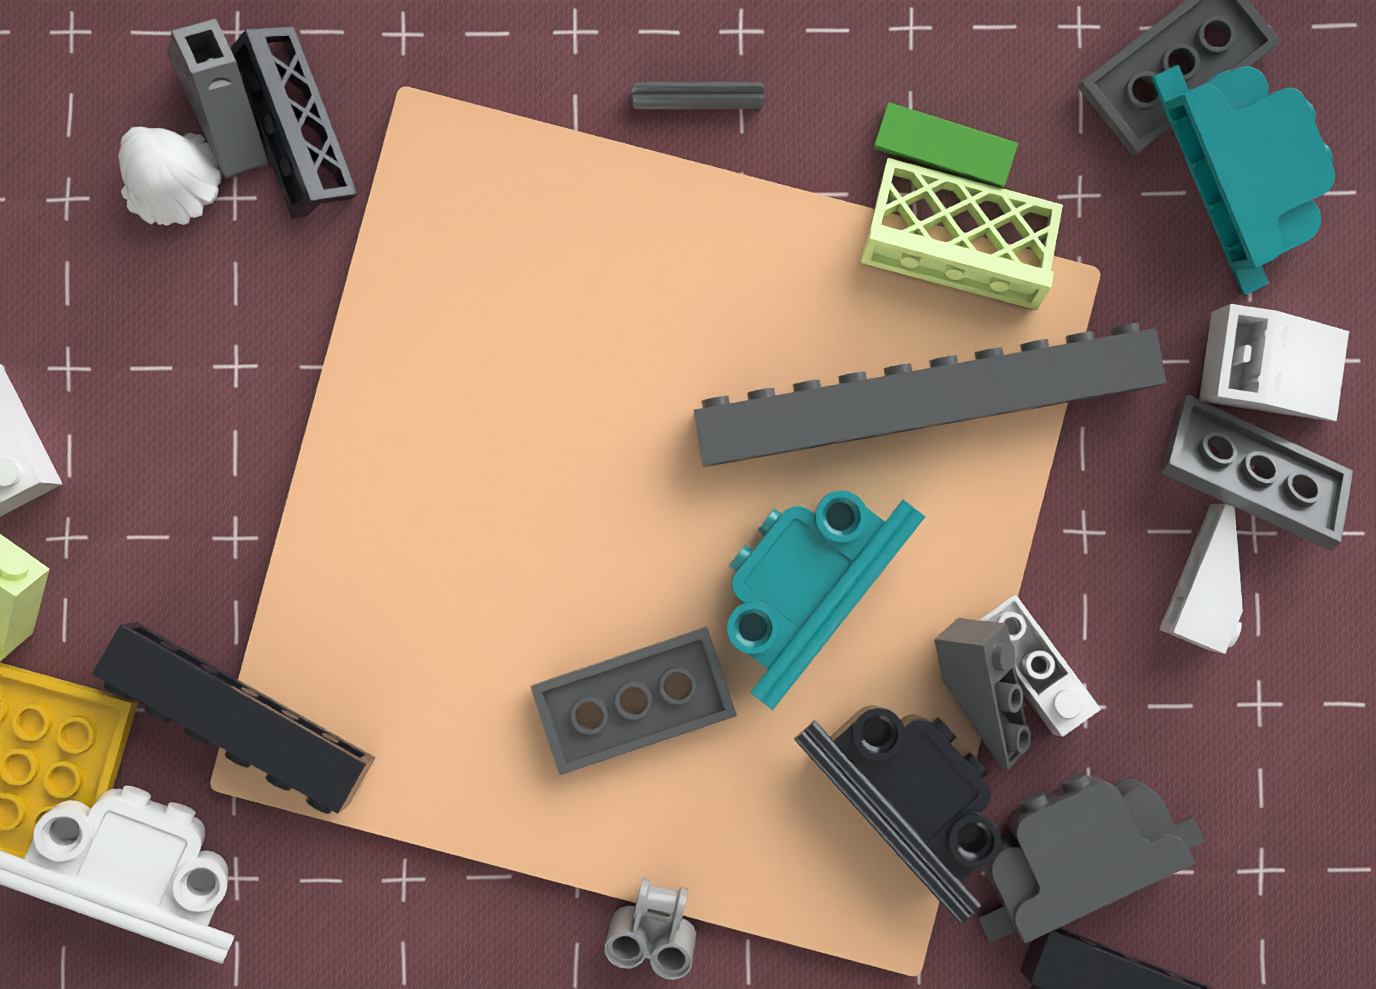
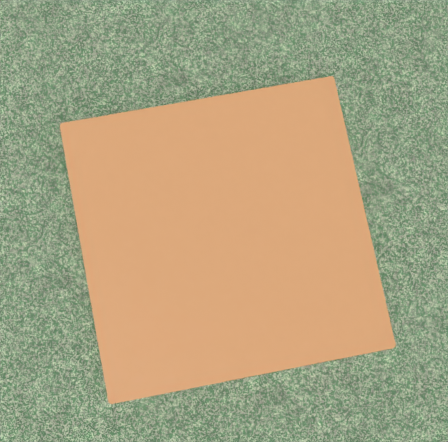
(525, 492)

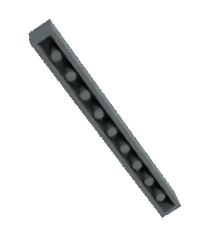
(929, 396)

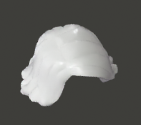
(167, 174)

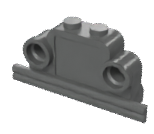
(1082, 853)

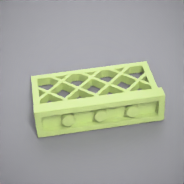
(957, 261)

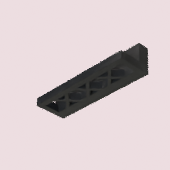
(277, 121)

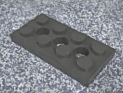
(1180, 33)
(1281, 464)
(623, 731)

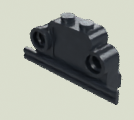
(914, 795)

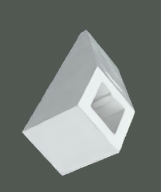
(1043, 672)

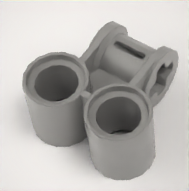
(651, 931)

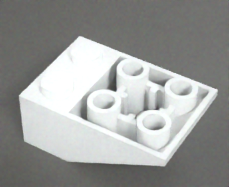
(1273, 363)

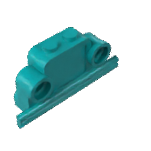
(1252, 163)
(808, 580)

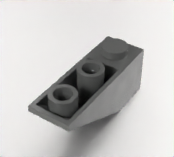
(217, 96)
(983, 679)

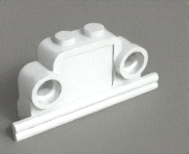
(129, 868)

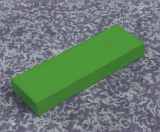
(945, 145)

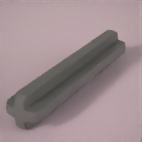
(697, 95)

